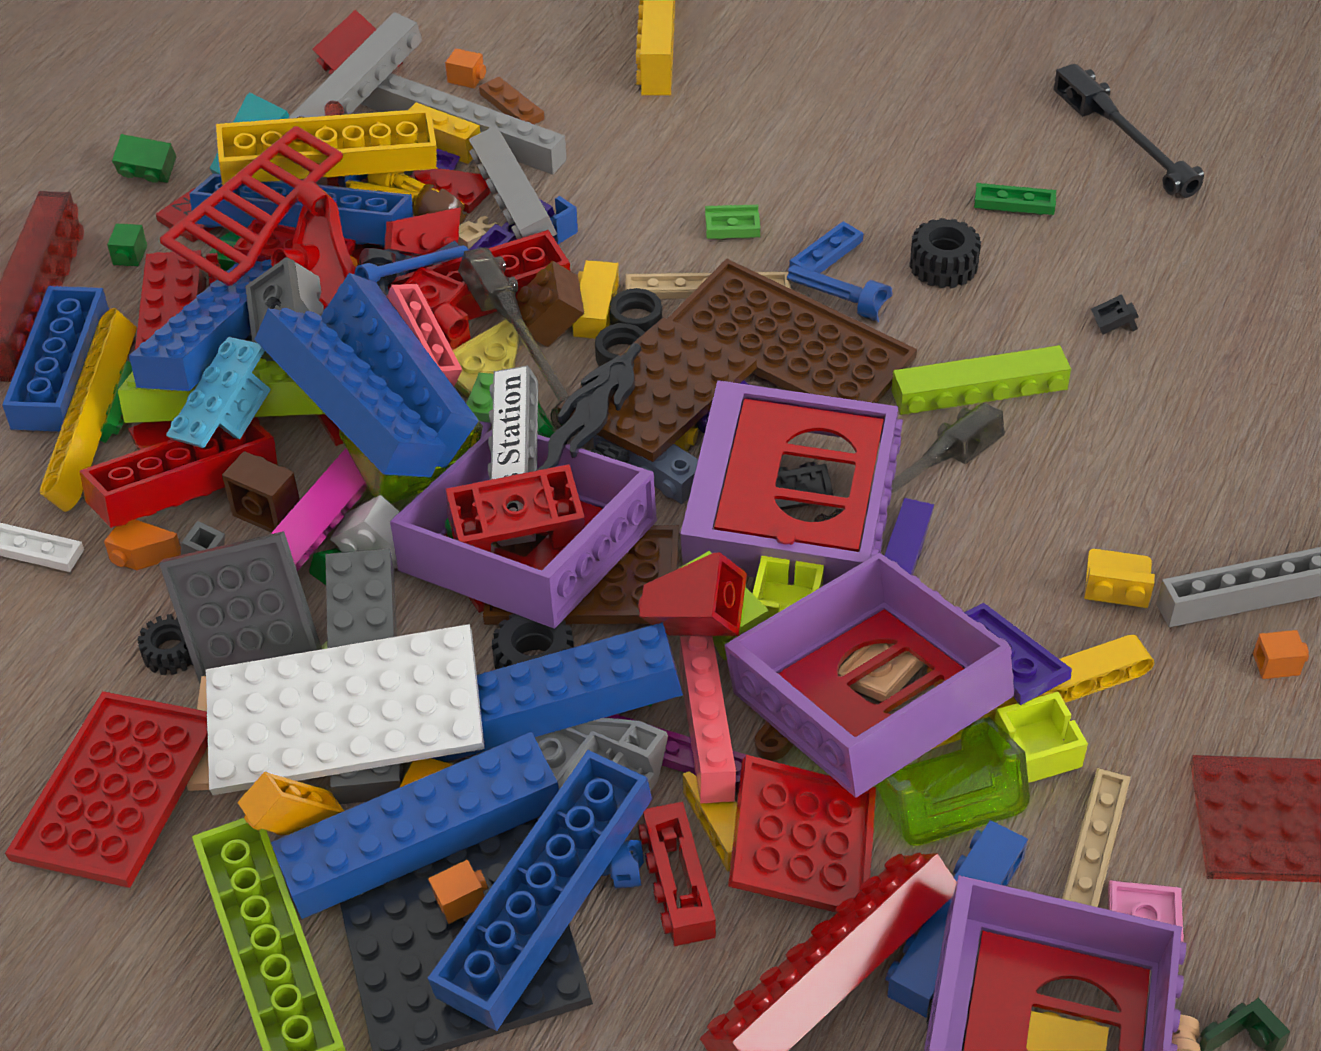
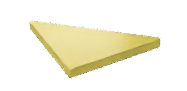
(485, 354)

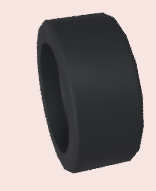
(636, 299)
(612, 336)

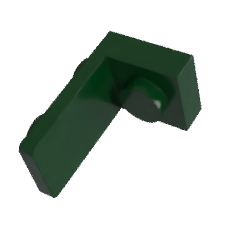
(1256, 1018)

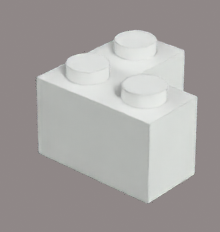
(367, 528)

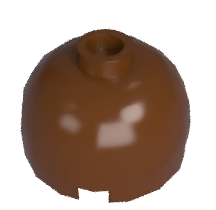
(433, 201)

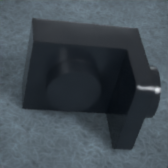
(1115, 314)

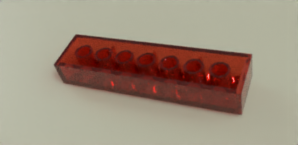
(38, 261)

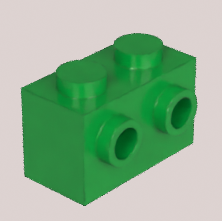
(144, 158)

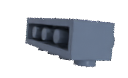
(672, 470)

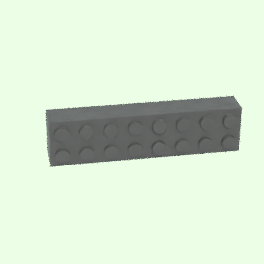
(359, 611)

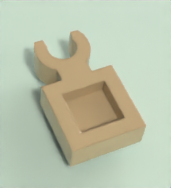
(471, 233)

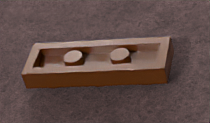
(511, 101)

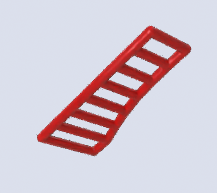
(271, 221)

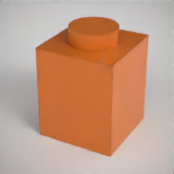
(465, 68)
(1280, 654)
(458, 890)

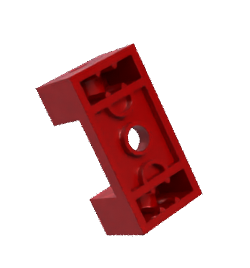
(549, 500)

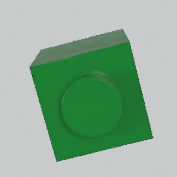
(127, 244)

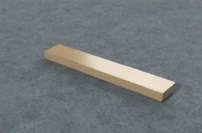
(683, 284)
(1096, 838)

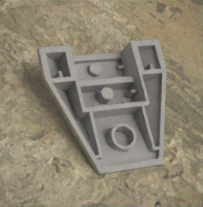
(619, 740)

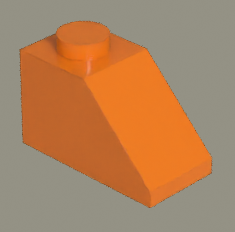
(141, 545)

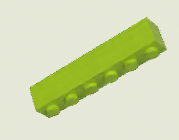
(980, 379)

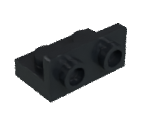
(806, 478)

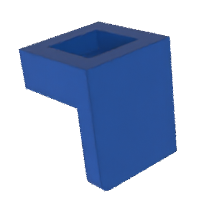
(564, 220)

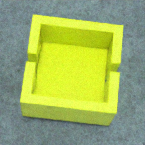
(773, 579)
(1040, 732)

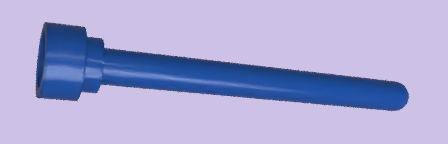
(375, 272)

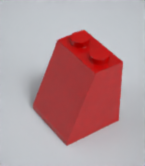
(343, 41)
(697, 598)

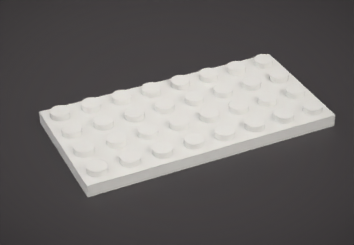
(343, 709)

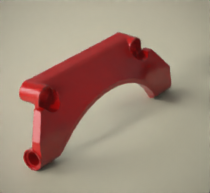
(323, 251)

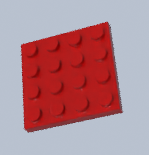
(800, 835)

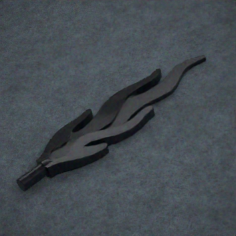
(592, 405)

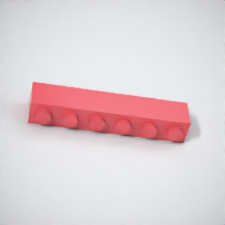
(707, 720)

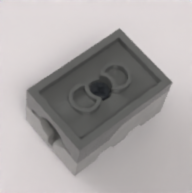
(282, 287)

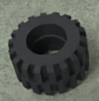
(945, 252)
(524, 635)

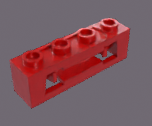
(659, 832)

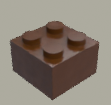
(550, 303)
(260, 491)

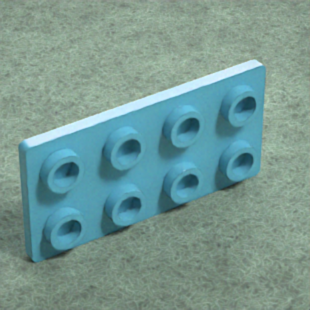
(224, 396)

